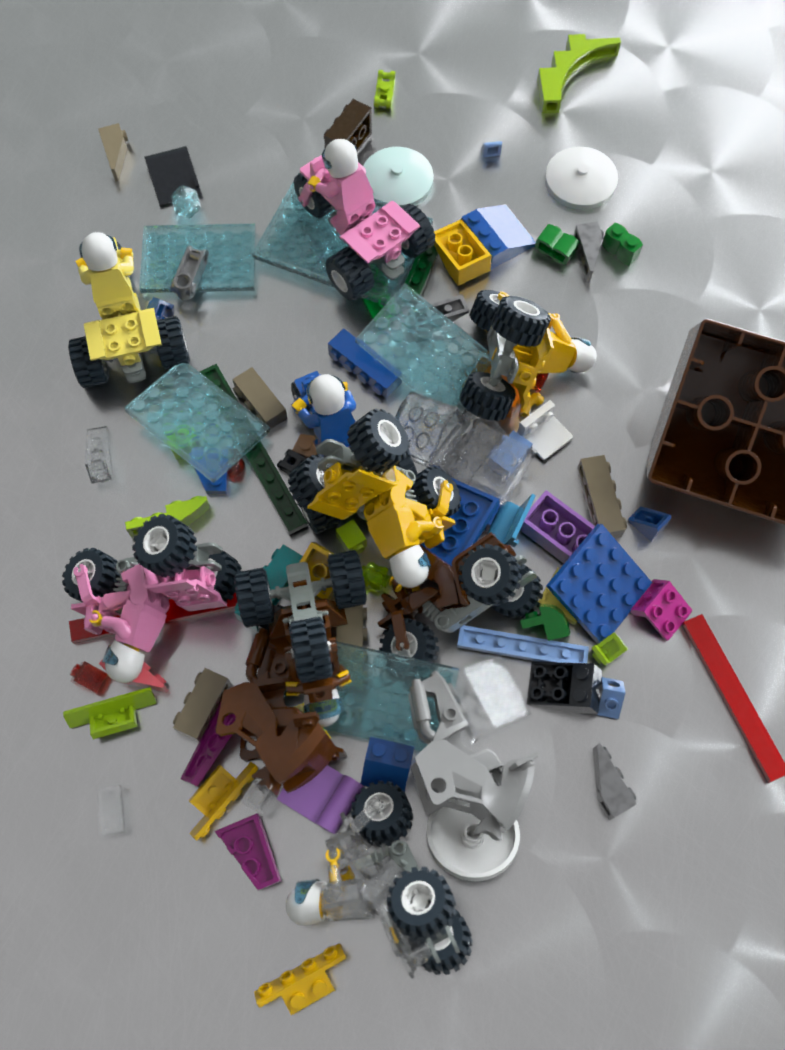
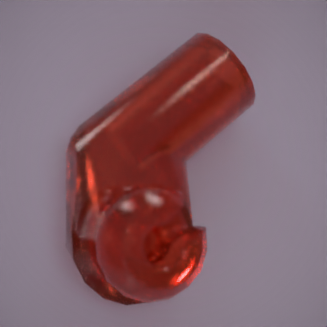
(236, 469)

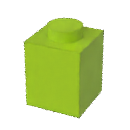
(351, 537)

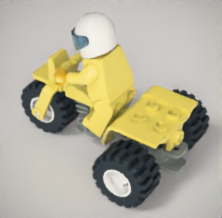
(124, 327)

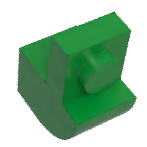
(552, 617)

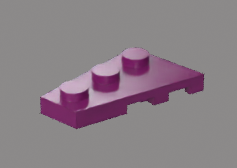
(251, 849)

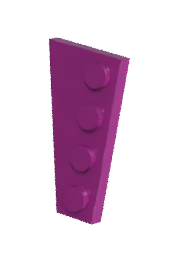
(207, 750)

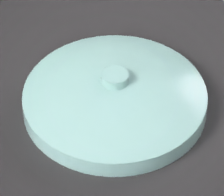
(399, 176)

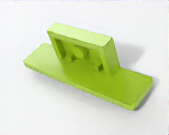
(110, 714)

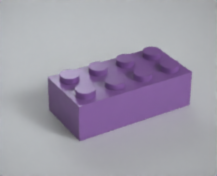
(555, 526)

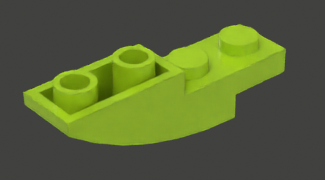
(184, 511)

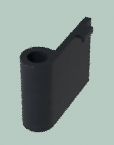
(170, 171)

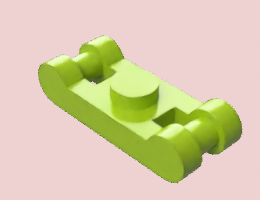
(384, 89)

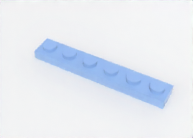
(520, 646)

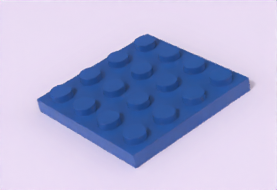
(470, 522)
(599, 584)

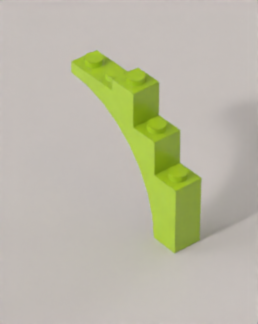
(564, 63)

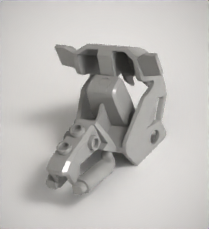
(459, 770)

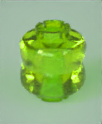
(375, 576)

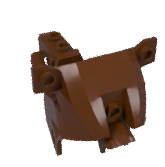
(287, 739)

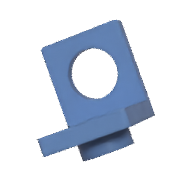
(611, 698)

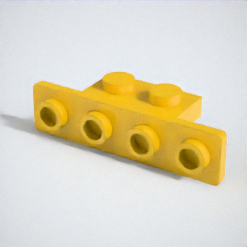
(217, 794)
(304, 983)

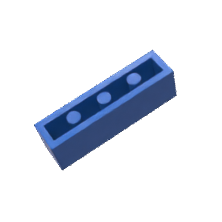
(363, 364)

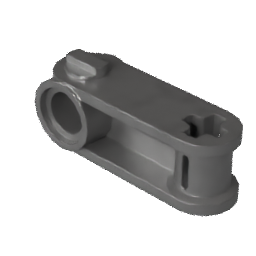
(189, 273)

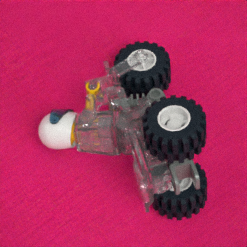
(411, 903)

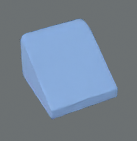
(491, 149)

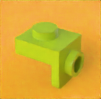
(609, 649)

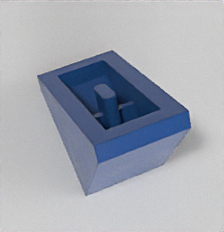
(649, 521)

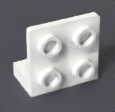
(544, 431)

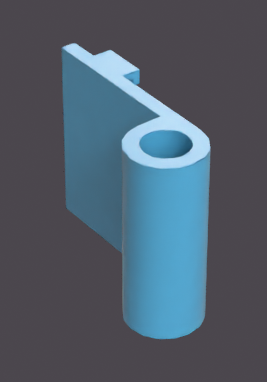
(510, 520)

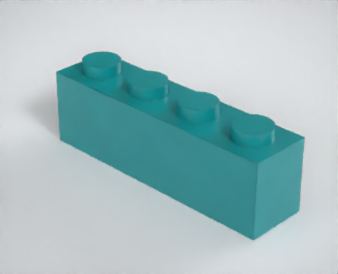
(277, 572)

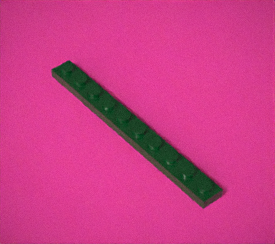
(265, 469)

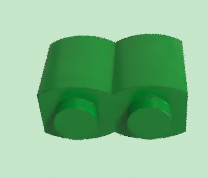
(557, 244)
(622, 244)

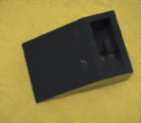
(565, 686)

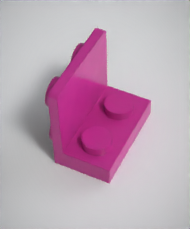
(662, 607)

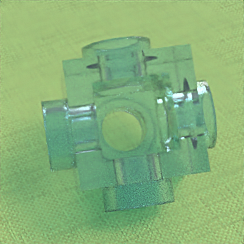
(185, 201)

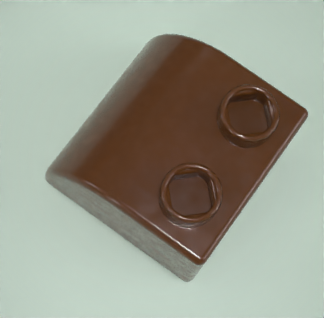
(725, 422)

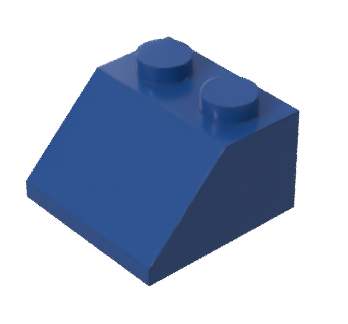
(387, 762)

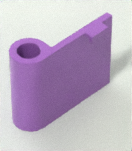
(324, 798)

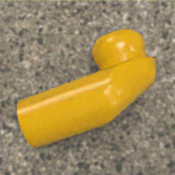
(537, 399)

